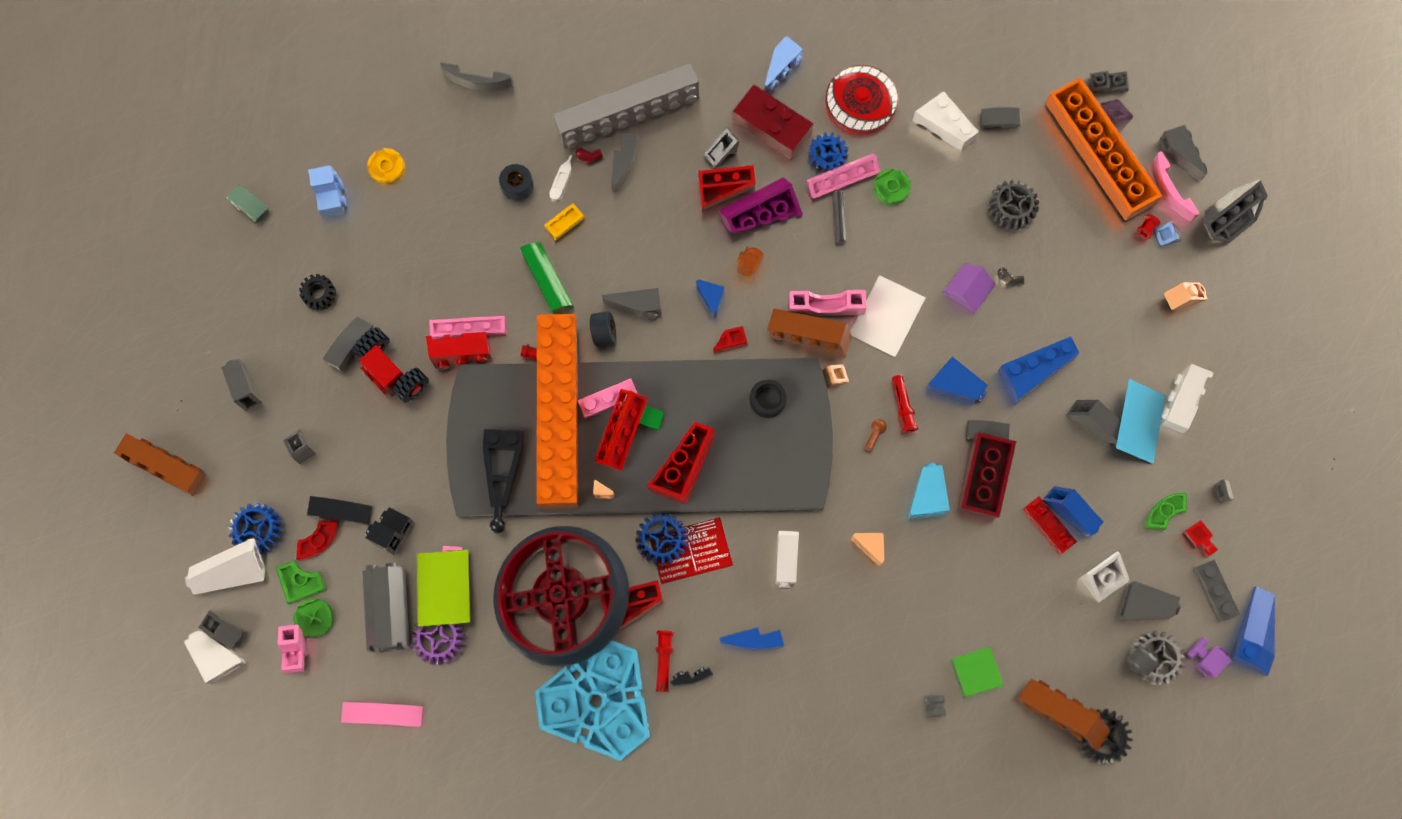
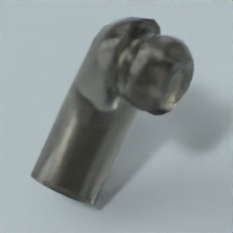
(1008, 279)

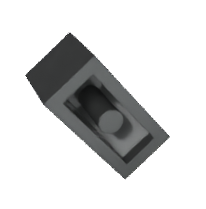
(220, 629)

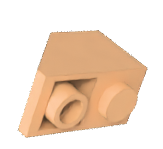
(1185, 295)

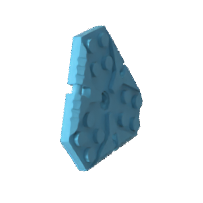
(617, 723)

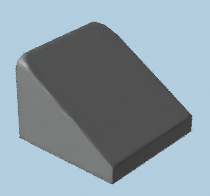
(1224, 491)

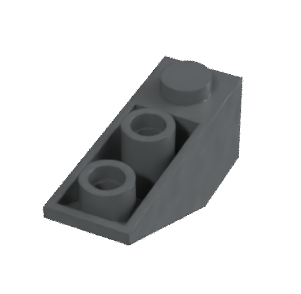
(1181, 149)

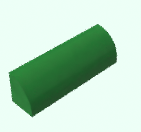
(546, 278)

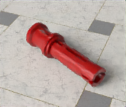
(906, 412)
(664, 650)

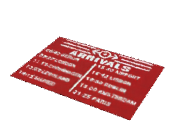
(705, 552)

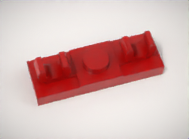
(1050, 525)

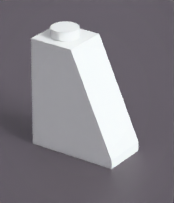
(786, 558)
(212, 657)

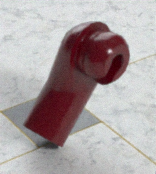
(586, 156)

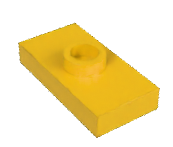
(564, 221)

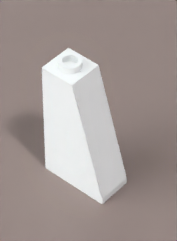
(227, 569)

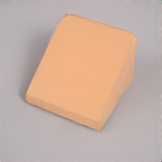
(835, 375)
(602, 492)

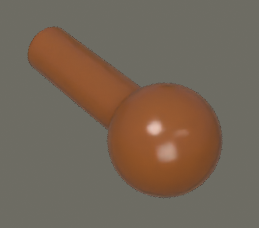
(878, 427)

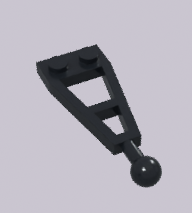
(501, 440)

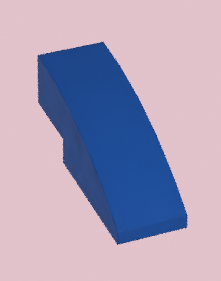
(753, 640)

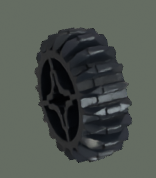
(1111, 742)

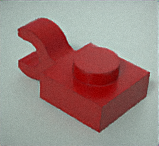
(1200, 535)

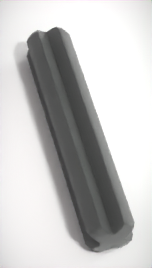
(839, 215)

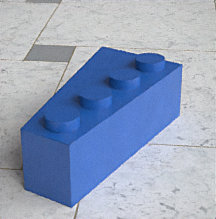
(1032, 370)

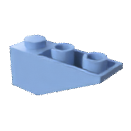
(784, 57)

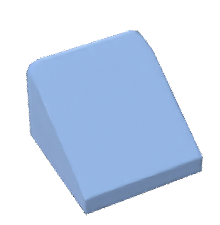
(1167, 234)

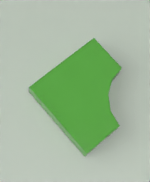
(299, 583)

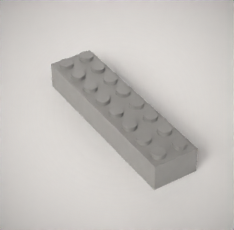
(627, 106)

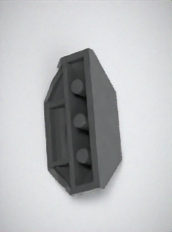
(1235, 211)

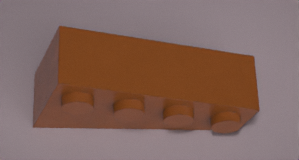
(160, 464)
(1065, 712)

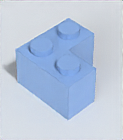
(328, 190)

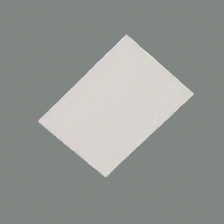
(887, 316)

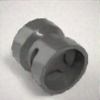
(935, 706)

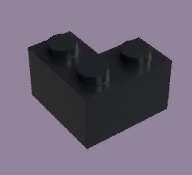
(389, 531)

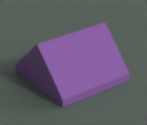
(970, 286)

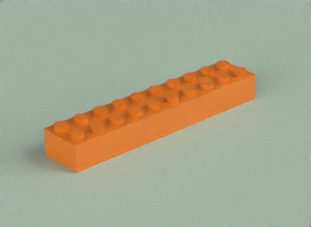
(557, 411)

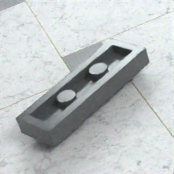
(1217, 591)

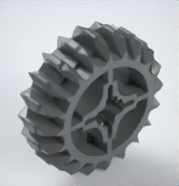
(1016, 217)

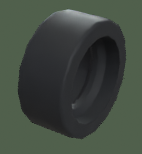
(768, 384)

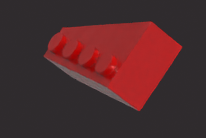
(684, 464)

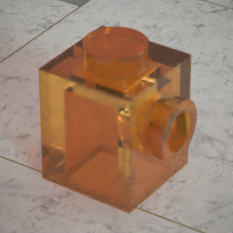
(750, 262)

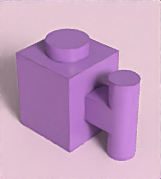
(1211, 660)

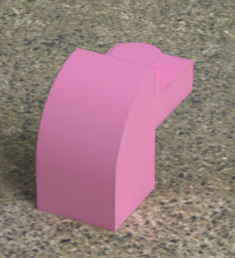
(293, 648)

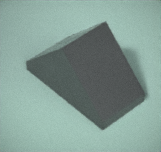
(299, 447)

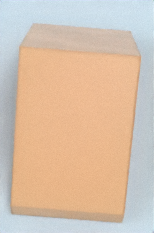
(871, 544)

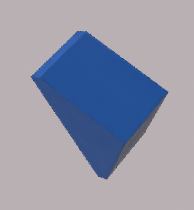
(711, 295)

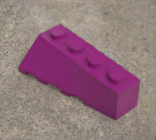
(763, 206)

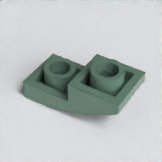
(247, 202)

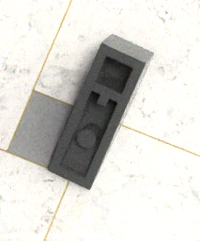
(640, 303)

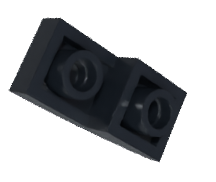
(684, 679)

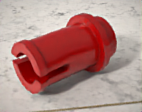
(529, 352)

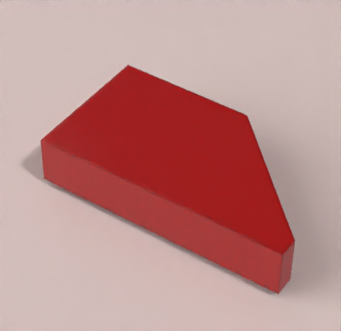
(731, 339)

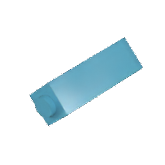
(930, 493)

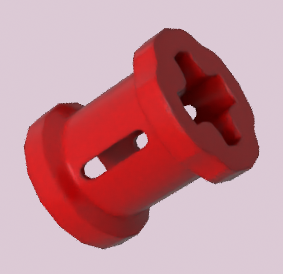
(1148, 226)

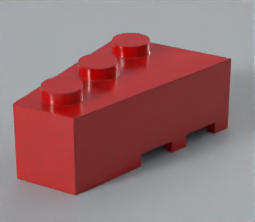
(724, 184)
(458, 350)
(641, 601)

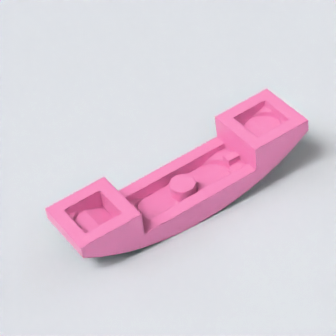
(1169, 192)
(382, 714)

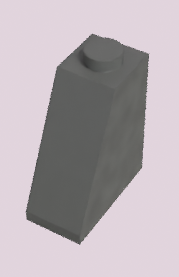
(240, 385)
(1096, 418)
(1148, 604)

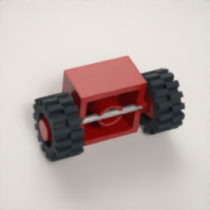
(383, 371)

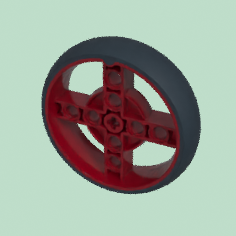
(508, 603)

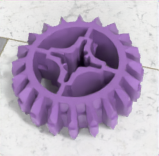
(437, 646)

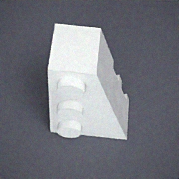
(947, 121)

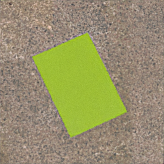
(443, 588)

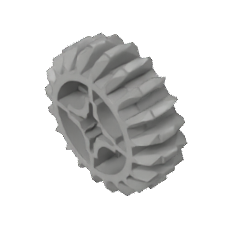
(1174, 660)

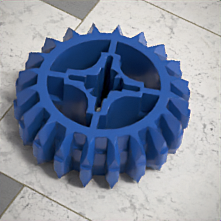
(246, 516)
(670, 541)

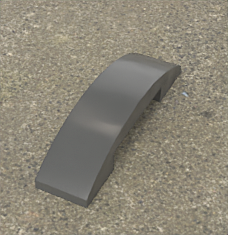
(497, 82)

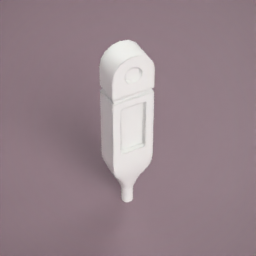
(561, 180)

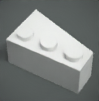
(1185, 398)

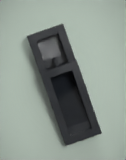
(339, 511)

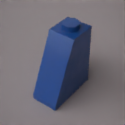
(957, 383)
(1073, 510)

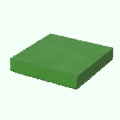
(977, 672)

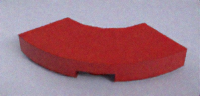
(318, 541)

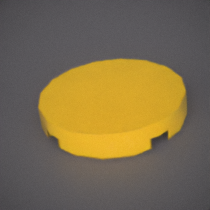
(385, 166)

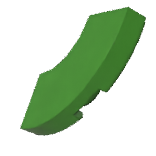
(1165, 509)

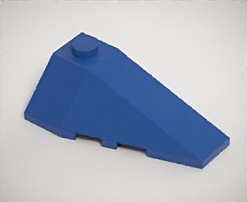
(1256, 636)

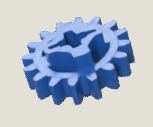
(828, 153)

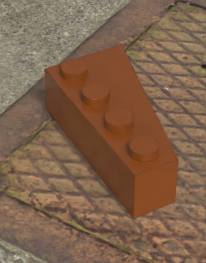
(810, 331)

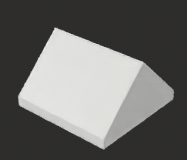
(1106, 577)

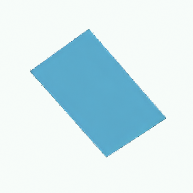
(1140, 421)

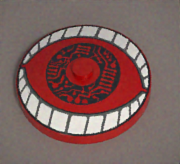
(861, 99)

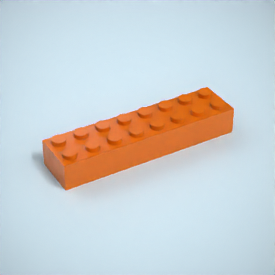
(1103, 149)

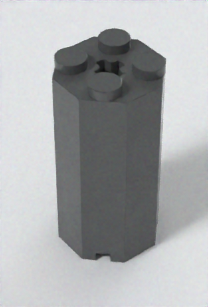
(385, 608)

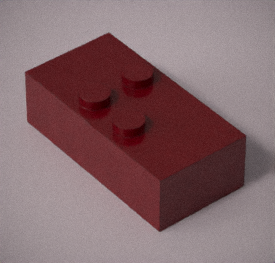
(772, 122)
(986, 475)

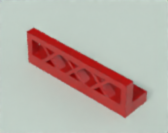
(622, 430)

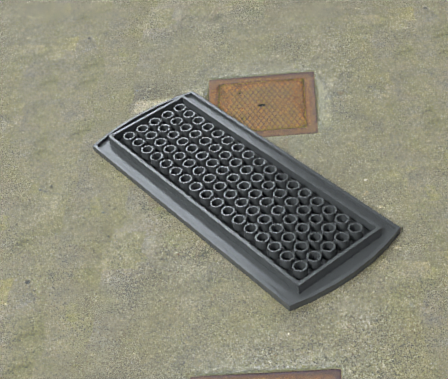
(749, 466)

